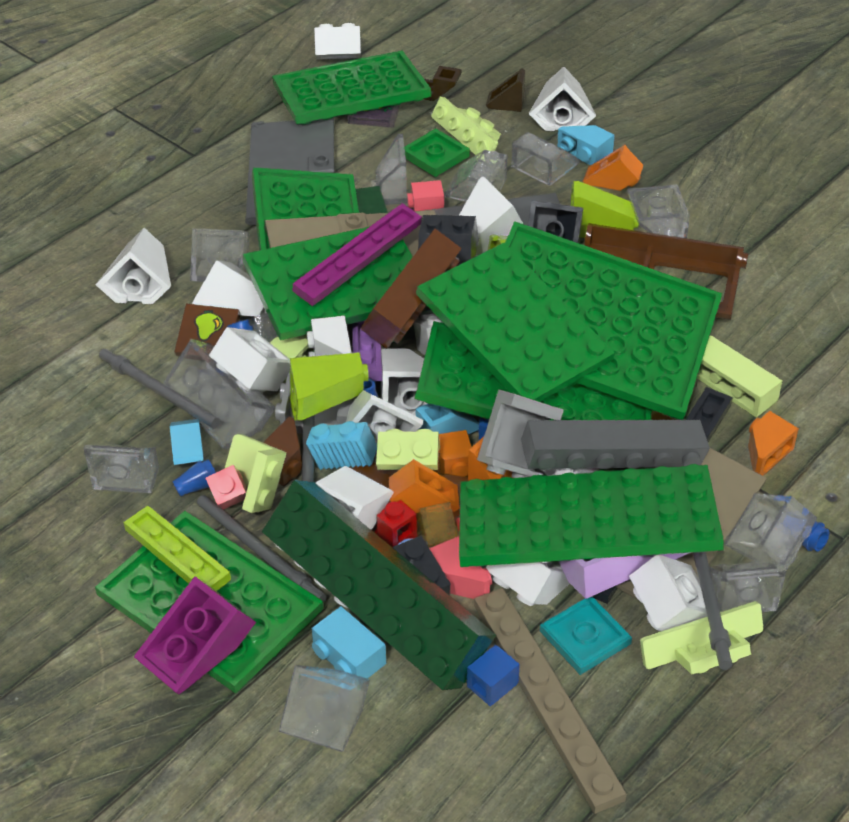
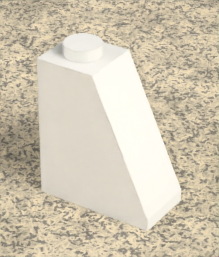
(562, 103)
(492, 213)
(137, 272)
(230, 288)
(400, 378)

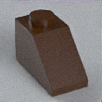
(286, 439)

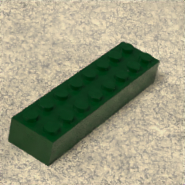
(378, 584)

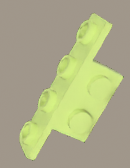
(466, 126)
(691, 643)

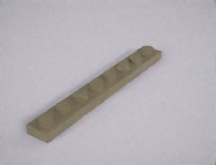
(551, 703)

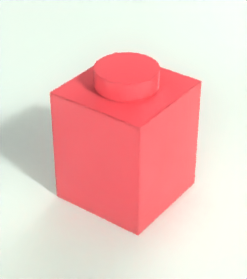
(426, 196)
(227, 487)

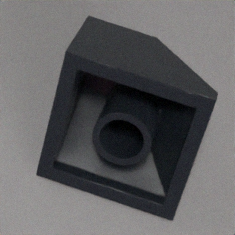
(556, 219)

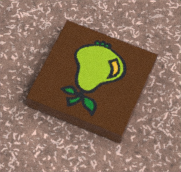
(204, 324)

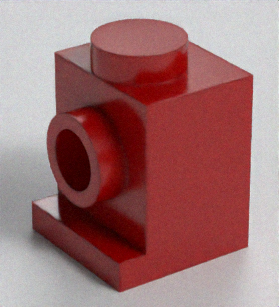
(395, 517)

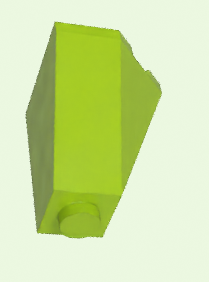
(601, 208)
(324, 382)

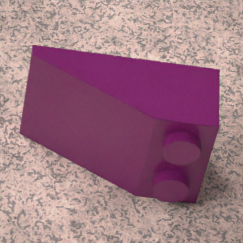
(193, 636)

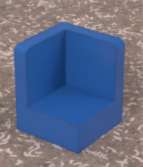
(493, 675)

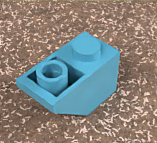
(586, 142)
(445, 419)

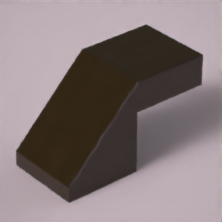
(443, 81)

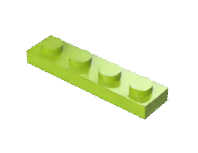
(175, 549)

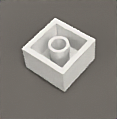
(250, 360)

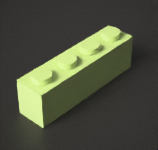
(738, 377)

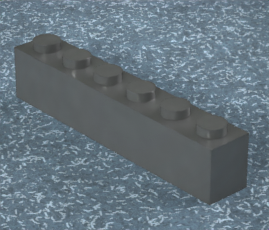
(613, 443)

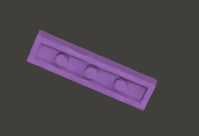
(369, 351)

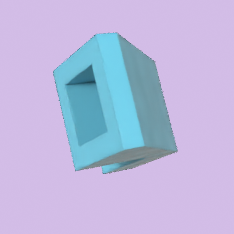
(186, 441)

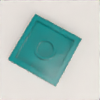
(585, 634)

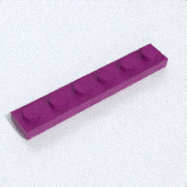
(356, 254)

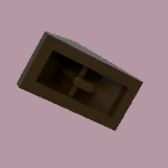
(509, 94)

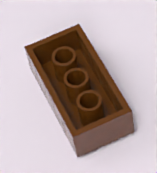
(400, 304)

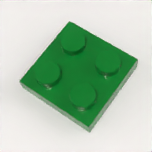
(436, 152)

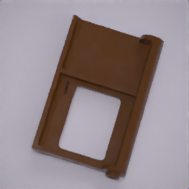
(673, 252)

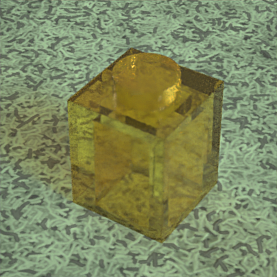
(437, 524)

